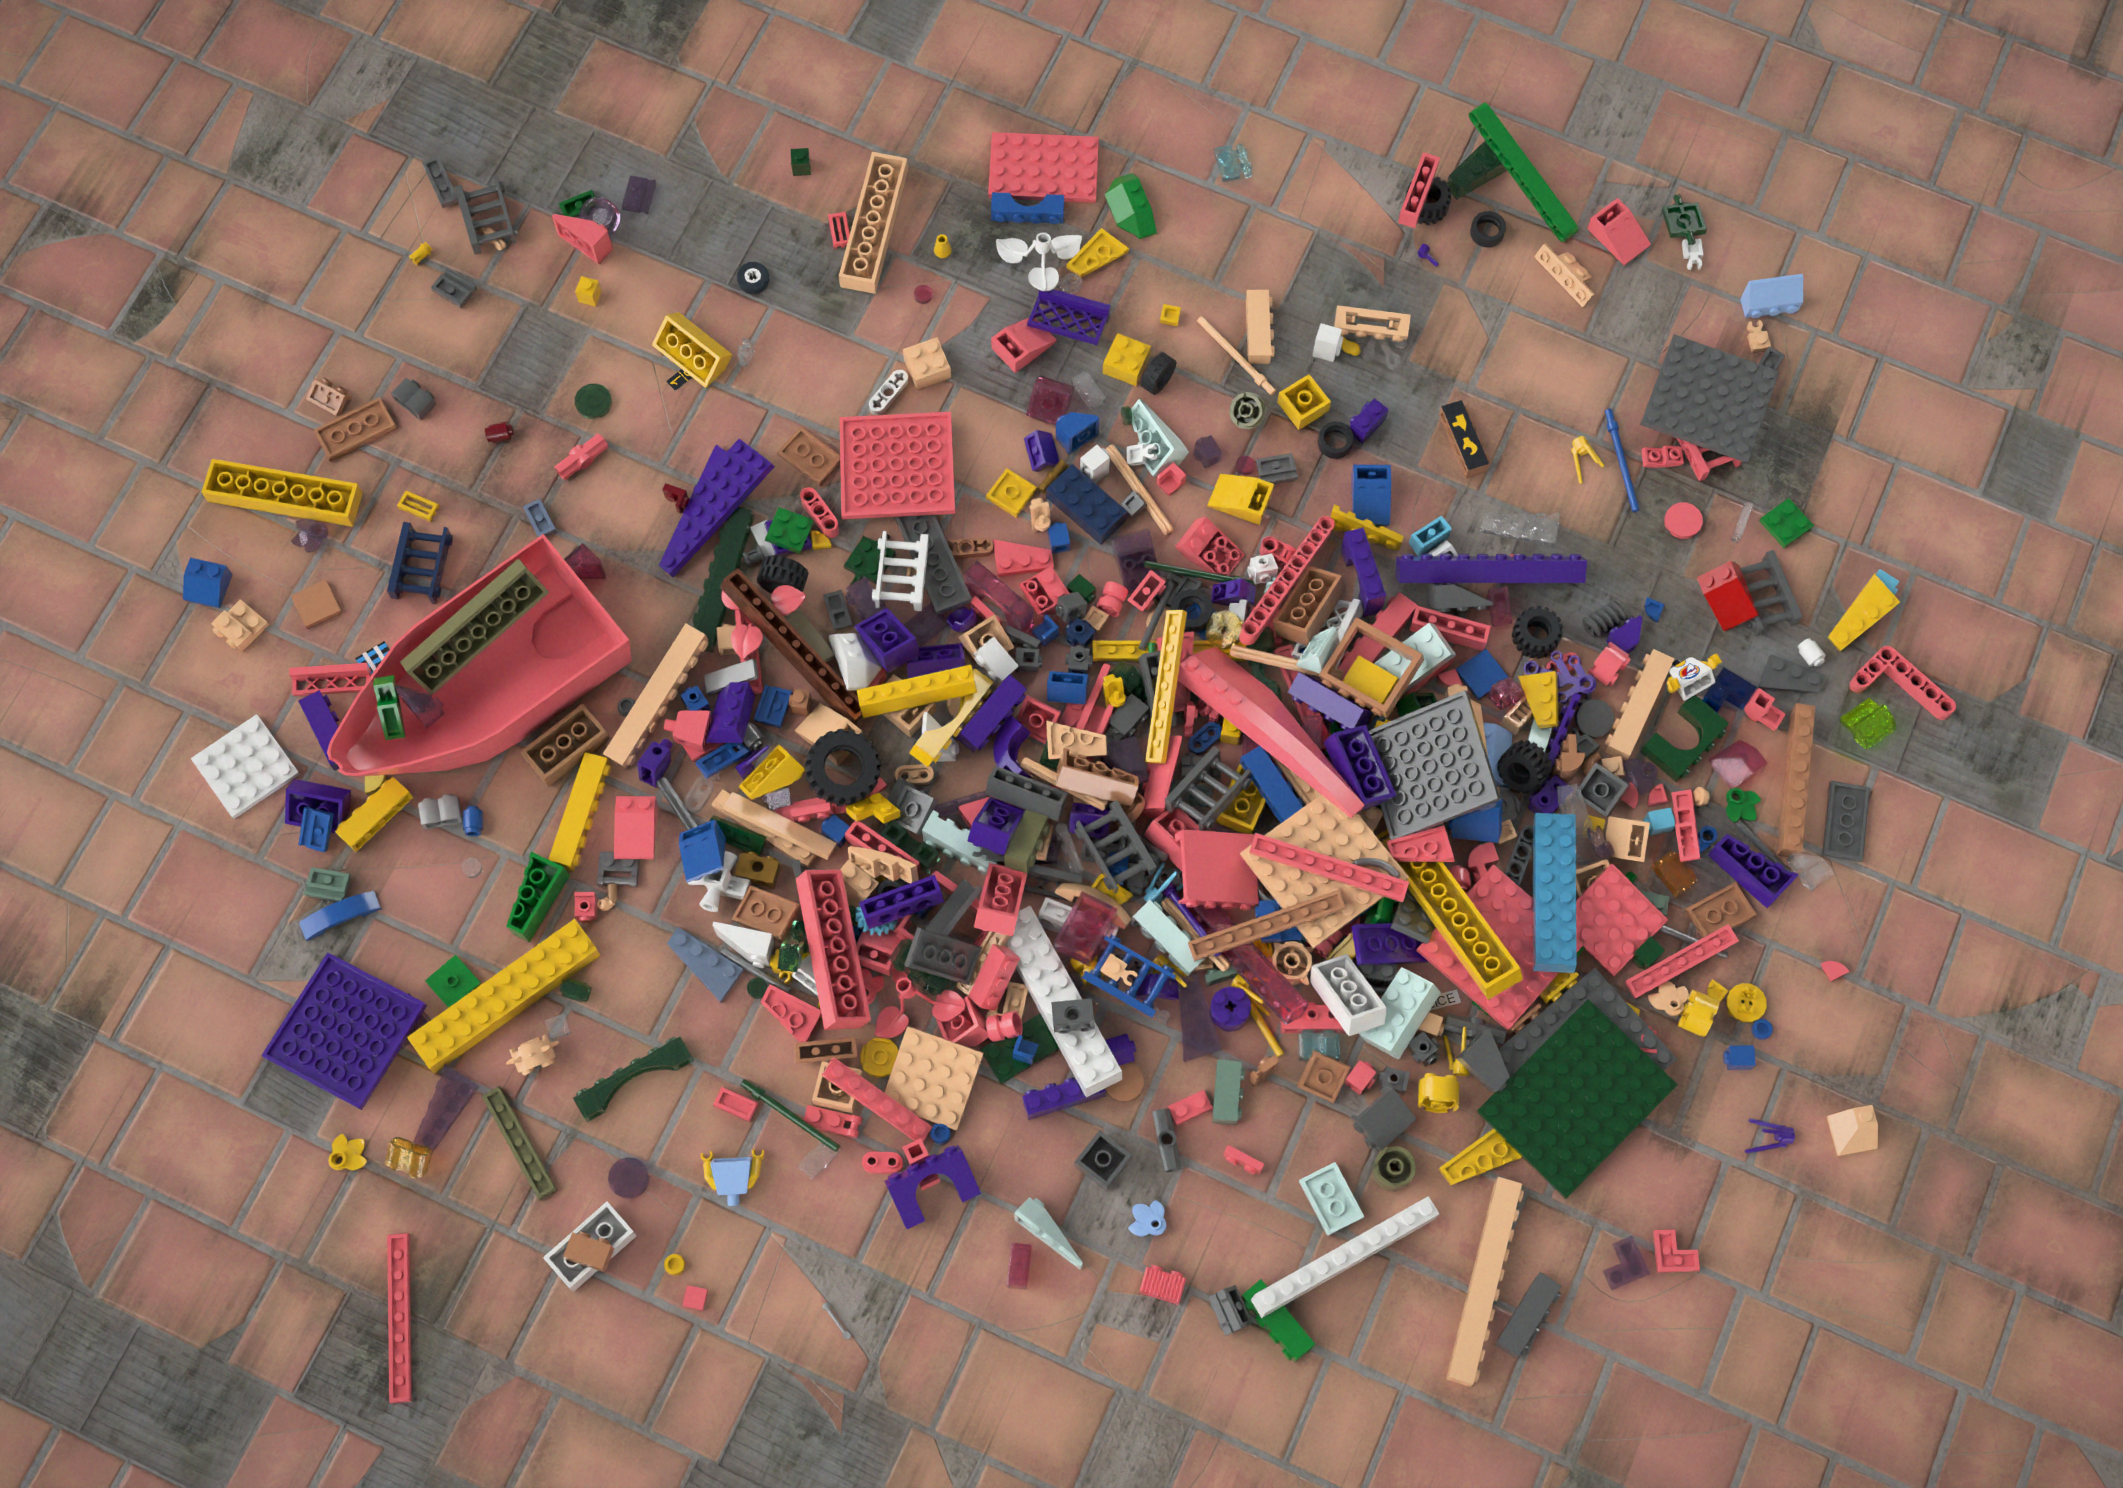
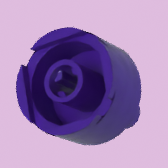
(1222, 1016)

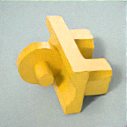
(1113, 691)

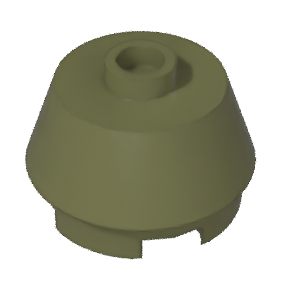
(1247, 410)

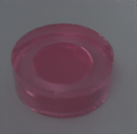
(923, 294)
(1245, 465)

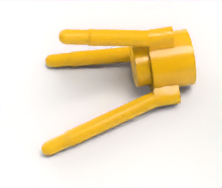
(1582, 447)
(1161, 960)
(1239, 982)
(1457, 1067)

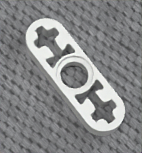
(889, 384)

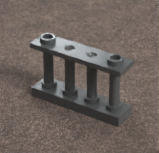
(473, 225)
(1784, 594)
(1200, 773)
(1135, 846)

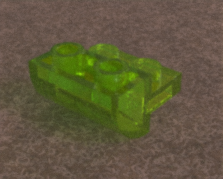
(1869, 723)

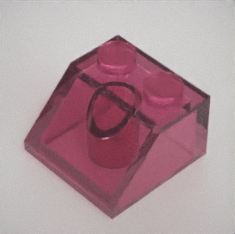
(1049, 399)

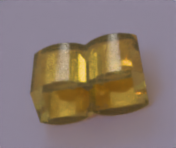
(408, 1157)

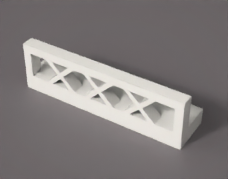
(1057, 915)

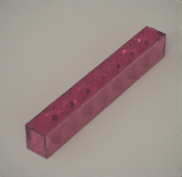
(1255, 968)

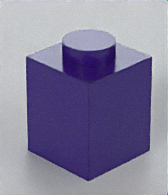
(1122, 1048)

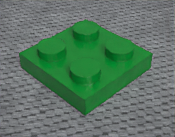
(1786, 523)
(789, 530)

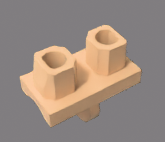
(1040, 515)

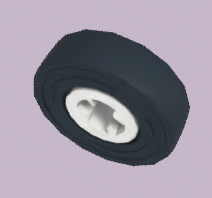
(753, 286)

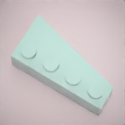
(953, 842)
(1167, 936)

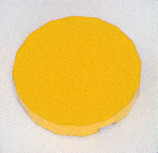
(879, 1057)

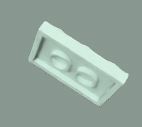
(1331, 1199)

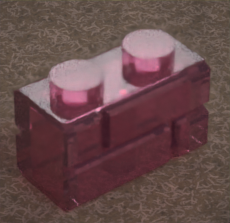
(1019, 1266)

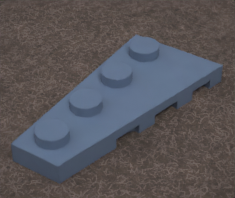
(708, 965)

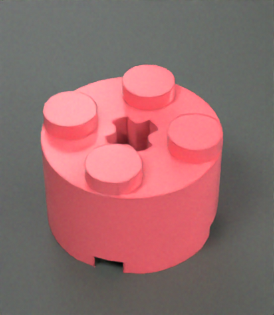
(1609, 663)

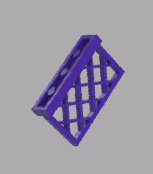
(1073, 305)

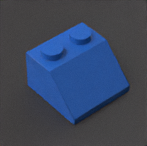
(1076, 430)
(205, 582)

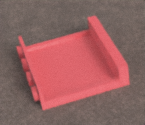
(1215, 870)

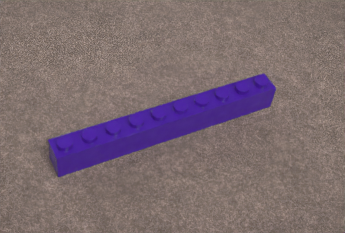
(1490, 568)

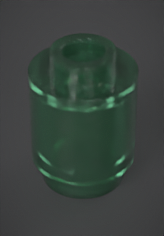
(575, 990)

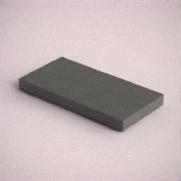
(1846, 821)
(942, 956)

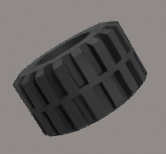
(1435, 211)
(781, 571)
(1530, 644)
(1532, 758)

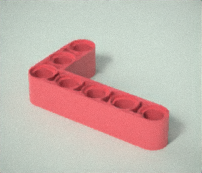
(1910, 672)

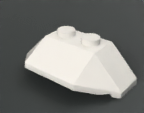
(854, 660)

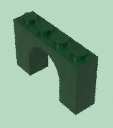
(1676, 761)

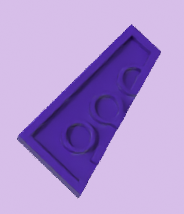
(1567, 713)

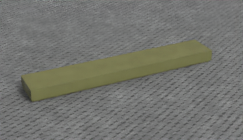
(519, 1143)

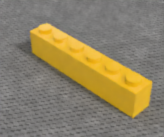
(917, 691)
(579, 811)

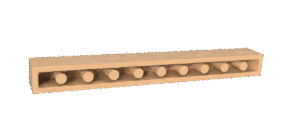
(1484, 1282)

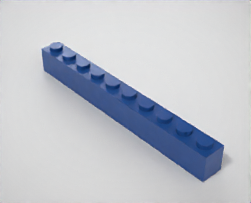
(1273, 787)

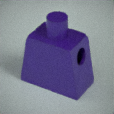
(654, 762)

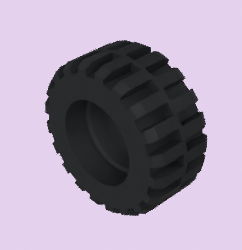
(850, 742)

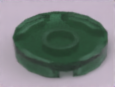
(593, 401)

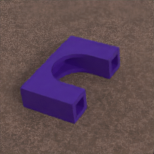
(1357, 552)
(904, 1185)

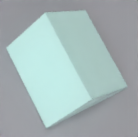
(1319, 650)

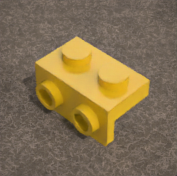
(1558, 984)

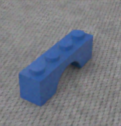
(1047, 211)

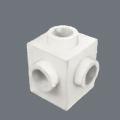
(1262, 568)

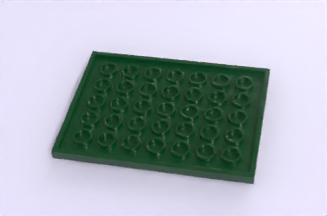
(1577, 1098)

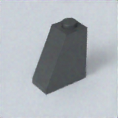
(1485, 1061)

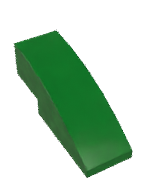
(389, 707)

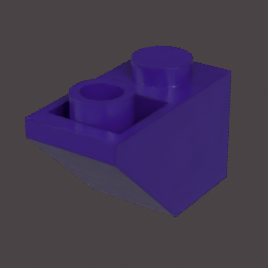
(1233, 592)
(1628, 635)

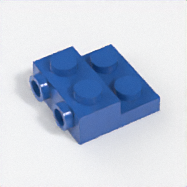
(1271, 906)

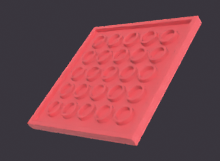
(896, 465)
(1510, 916)

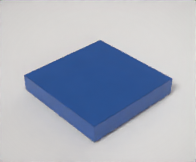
(1481, 673)

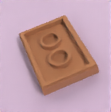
(809, 456)
(1720, 909)
(766, 912)

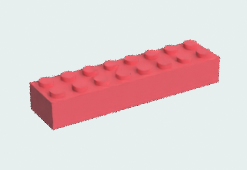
(833, 949)

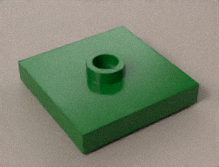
(452, 981)

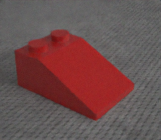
(1728, 595)

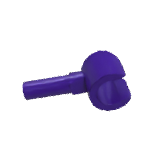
(1423, 253)

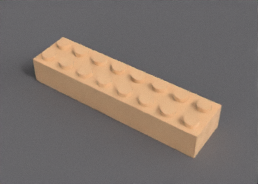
(873, 222)

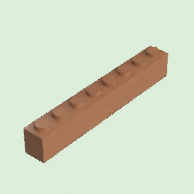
(1796, 780)

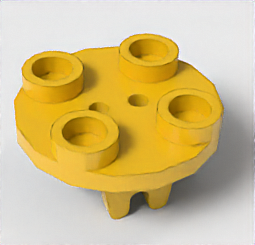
(1743, 1011)

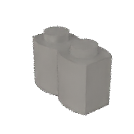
(440, 811)

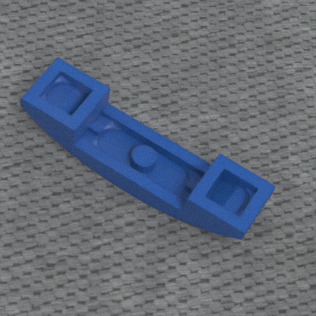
(339, 912)

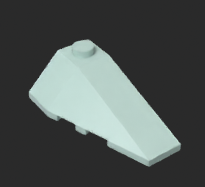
(1154, 431)
(1038, 1221)

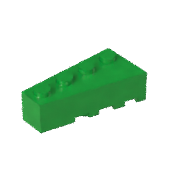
(536, 895)

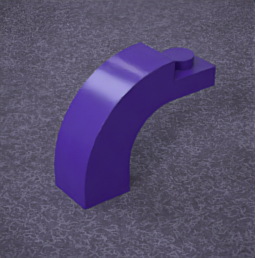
(1007, 744)

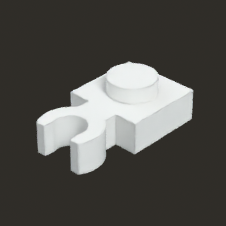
(1693, 253)
(1138, 453)

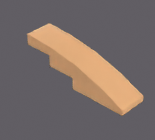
(880, 863)

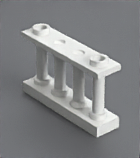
(917, 580)

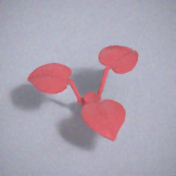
(749, 638)
(893, 1022)

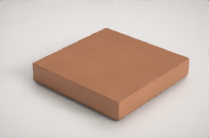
(316, 604)
(1323, 1076)

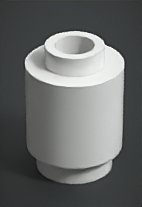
(1811, 653)

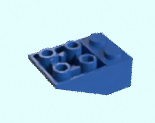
(1371, 493)
(702, 850)

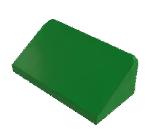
(572, 206)

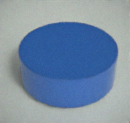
(1762, 1029)
(940, 1133)

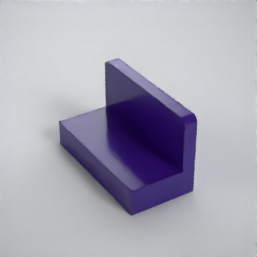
(1041, 450)

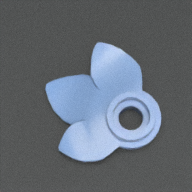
(1145, 1217)

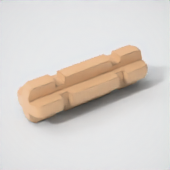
(499, 243)

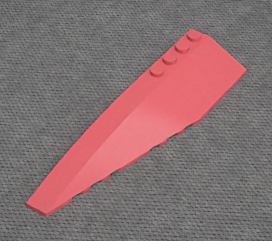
(1266, 721)

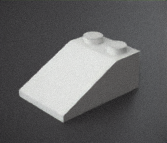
(751, 944)

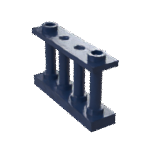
(405, 551)

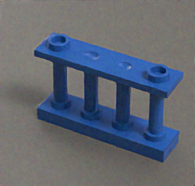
(1129, 996)

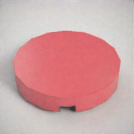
(1683, 520)

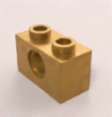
(766, 877)

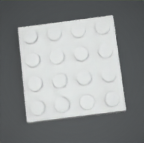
(245, 766)

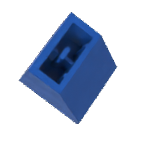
(1067, 687)

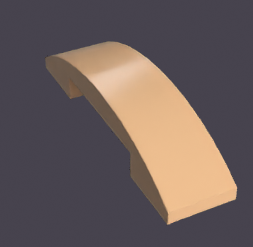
(1072, 890)

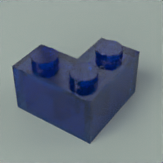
(1730, 688)

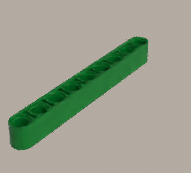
(1523, 172)

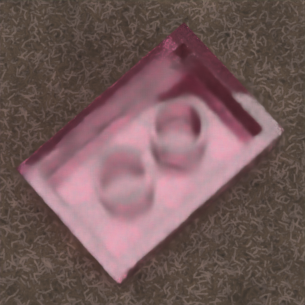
(1085, 928)

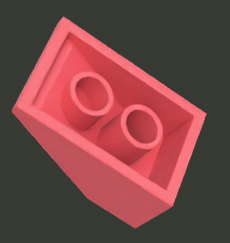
(584, 236)
(635, 827)

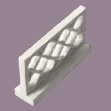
(1354, 610)

